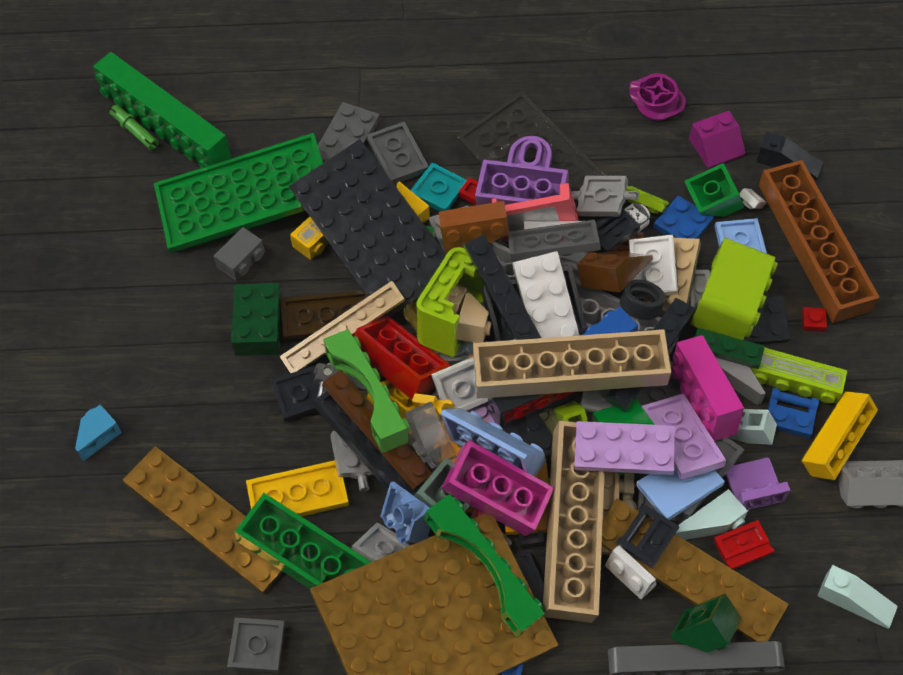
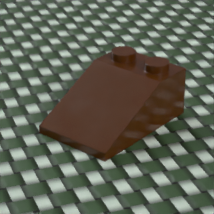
(611, 269)

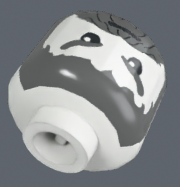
(639, 214)

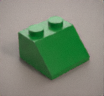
(714, 192)

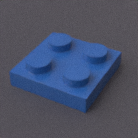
(682, 220)

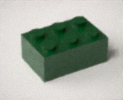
(256, 319)

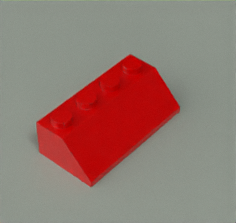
(400, 356)

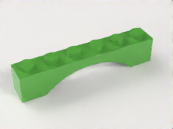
(386, 424)

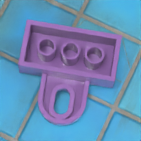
(519, 180)

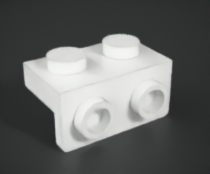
(630, 572)

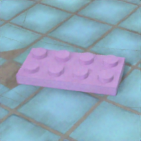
(693, 446)
(624, 448)

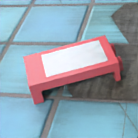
(550, 208)

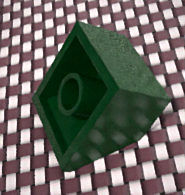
(708, 624)

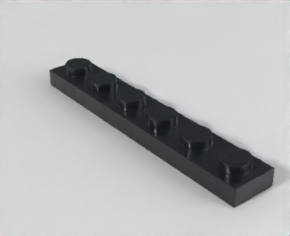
(501, 289)
(672, 323)

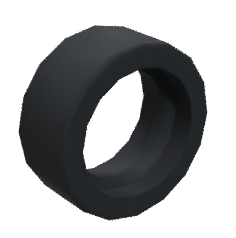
(641, 309)

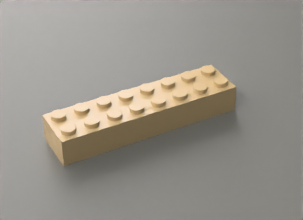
(571, 364)
(572, 534)

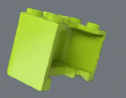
(734, 290)
(435, 314)

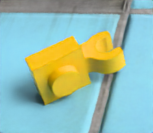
(440, 405)

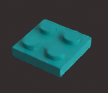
(438, 187)

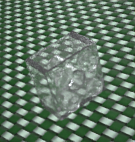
(429, 435)

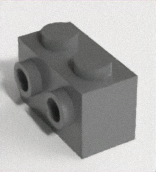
(239, 254)

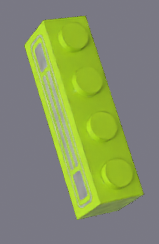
(801, 376)

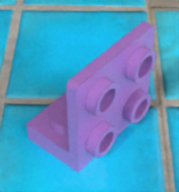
(756, 484)

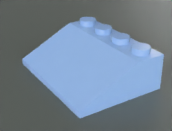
(469, 426)

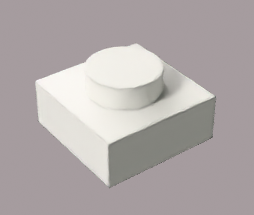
(752, 199)

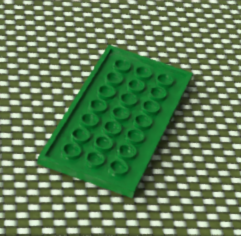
(234, 193)

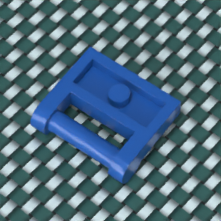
(793, 420)

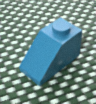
(95, 431)

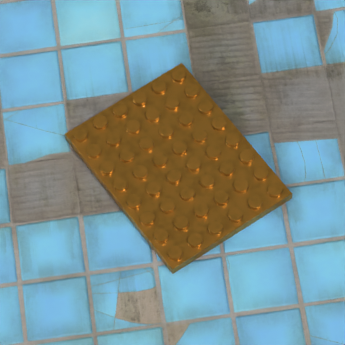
(427, 613)

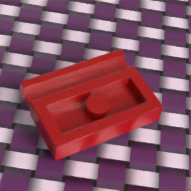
(743, 545)

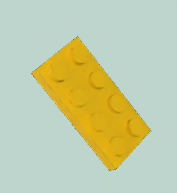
(302, 489)

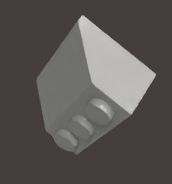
(871, 483)

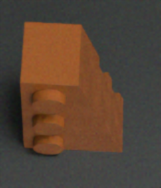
(471, 222)

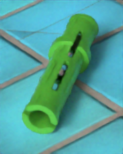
(128, 122)

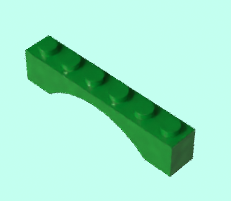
(452, 524)

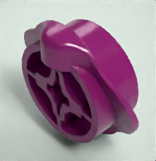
(657, 96)

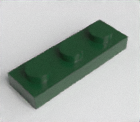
(733, 349)

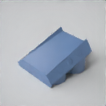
(405, 515)

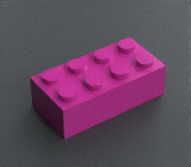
(706, 387)
(497, 488)

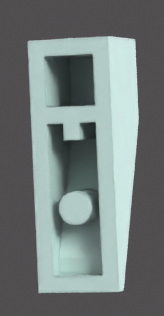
(756, 427)
(714, 518)
(857, 597)

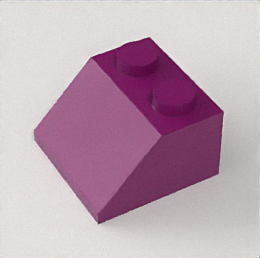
(717, 139)

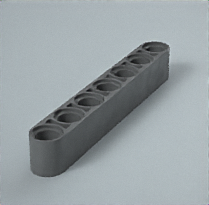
(686, 660)

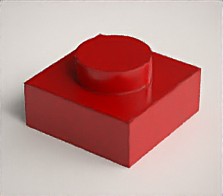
(468, 190)
(814, 319)

